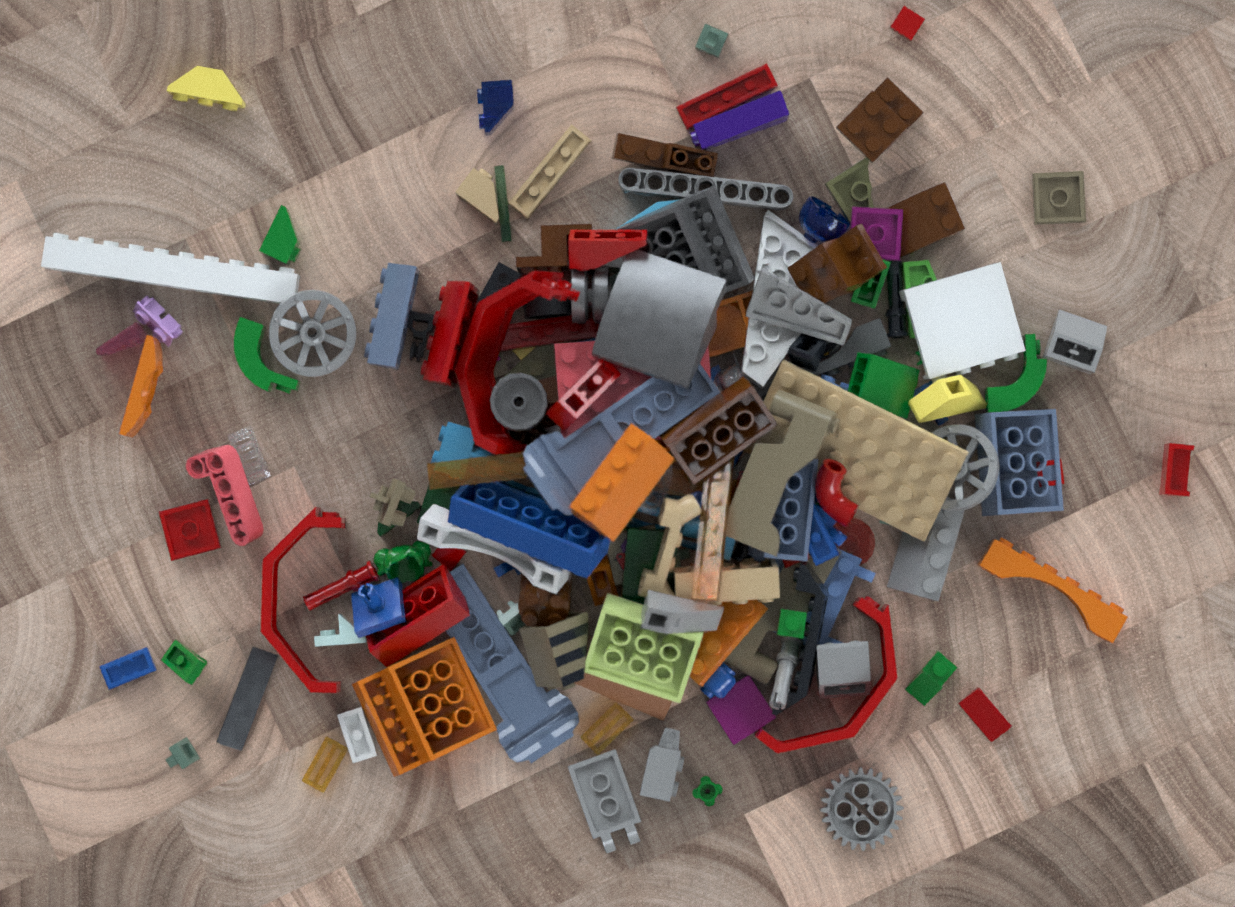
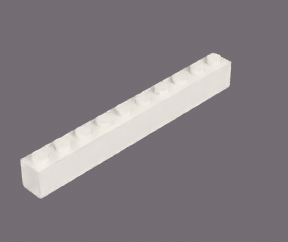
(168, 270)

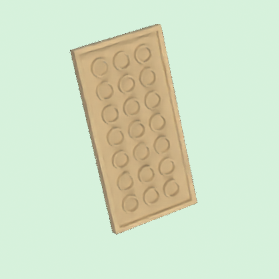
(889, 462)

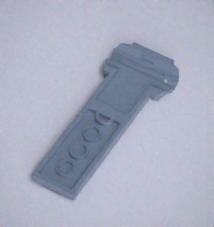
(564, 465)
(531, 717)

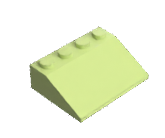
(639, 656)

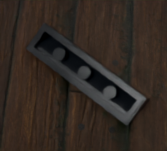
(247, 698)

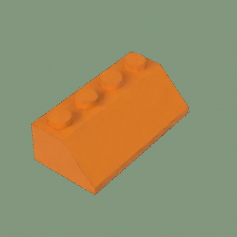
(621, 483)

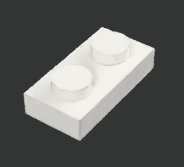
(357, 734)

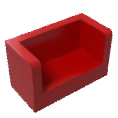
(1175, 470)

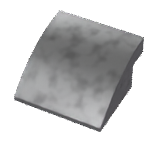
(696, 235)
(659, 318)

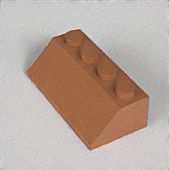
(634, 698)

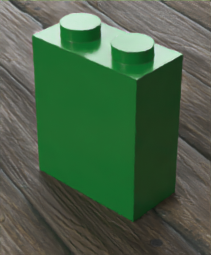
(884, 383)

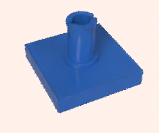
(378, 607)

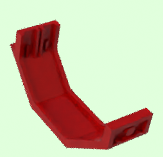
(483, 347)
(269, 598)
(889, 677)

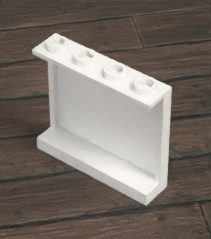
(963, 321)

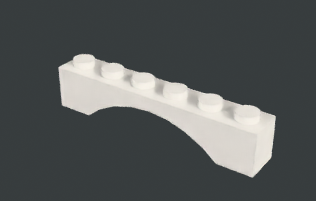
(441, 534)

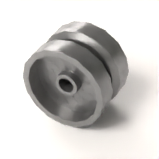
(592, 295)
(515, 417)

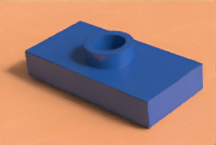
(128, 668)

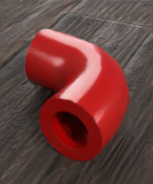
(830, 494)

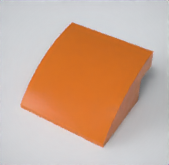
(424, 707)

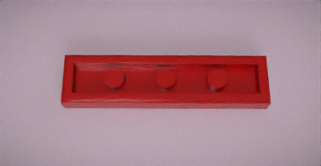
(727, 96)
(547, 332)

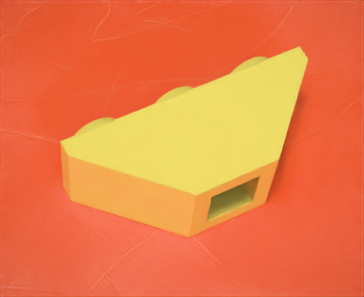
(207, 87)
(947, 398)

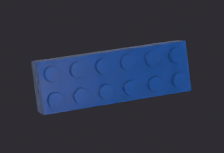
(528, 526)

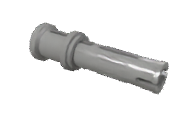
(787, 661)

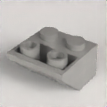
(1075, 342)
(843, 669)

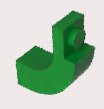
(248, 356)
(1025, 387)

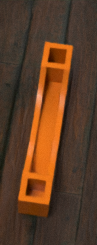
(1098, 617)

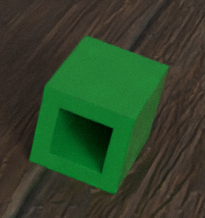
(791, 623)

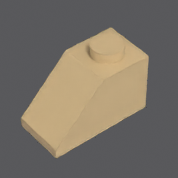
(480, 193)

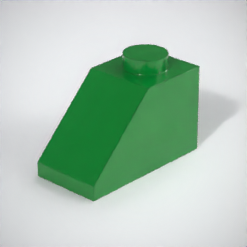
(282, 240)

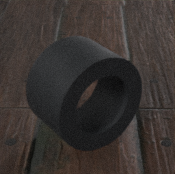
(543, 308)

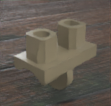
(388, 512)

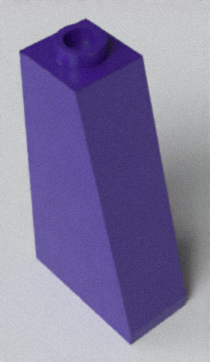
(740, 121)

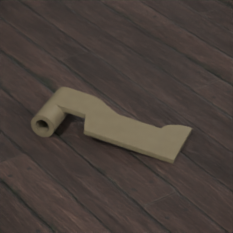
(772, 467)
(745, 655)

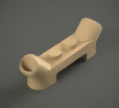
(672, 516)

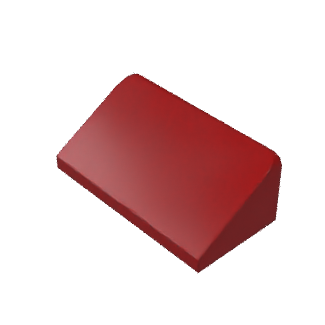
(984, 714)

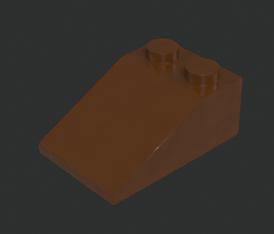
(928, 219)

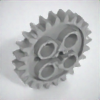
(845, 825)

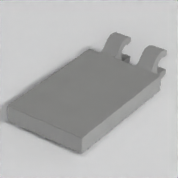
(605, 798)

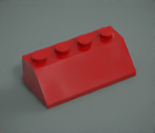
(430, 609)

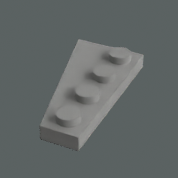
(793, 309)

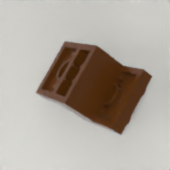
(879, 120)
(553, 250)
(838, 266)

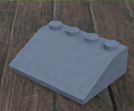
(1020, 442)

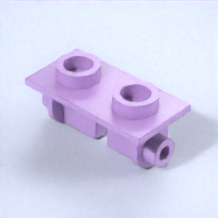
(148, 313)

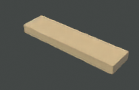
(549, 172)

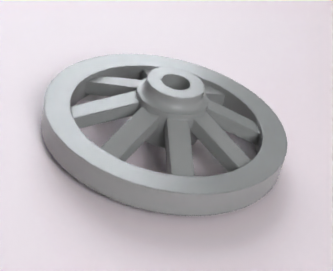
(312, 340)
(991, 462)

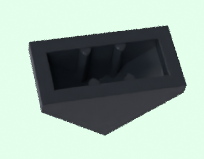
(807, 351)

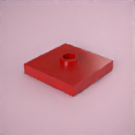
(190, 529)

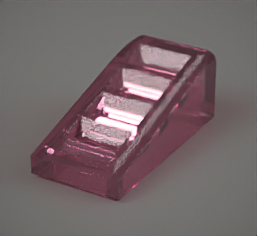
(128, 338)

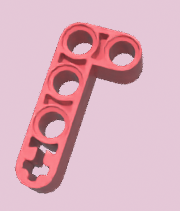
(231, 491)

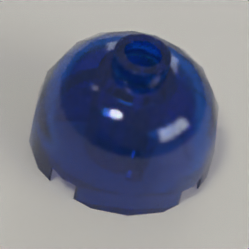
(820, 221)

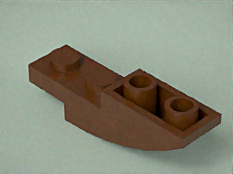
(664, 156)

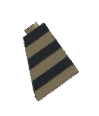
(557, 651)

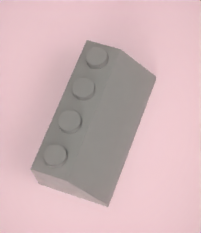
(922, 565)

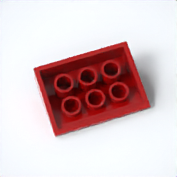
(451, 330)

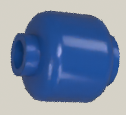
(720, 682)

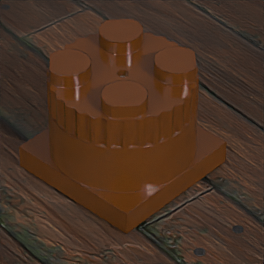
(543, 607)

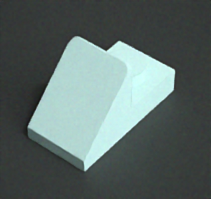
(346, 635)

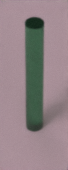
(502, 203)

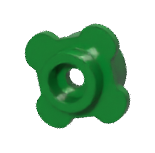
(709, 798)

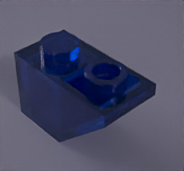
(497, 104)

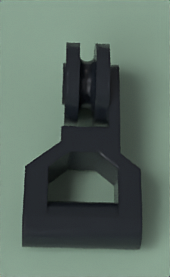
(418, 351)

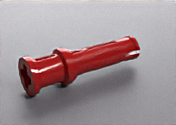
(352, 581)

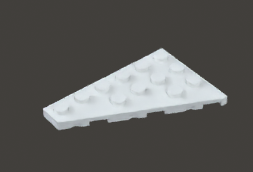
(766, 342)

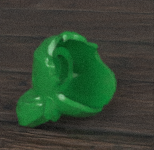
(403, 561)

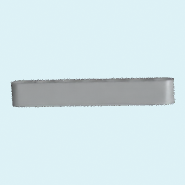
(694, 181)

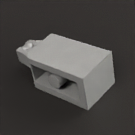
(662, 766)

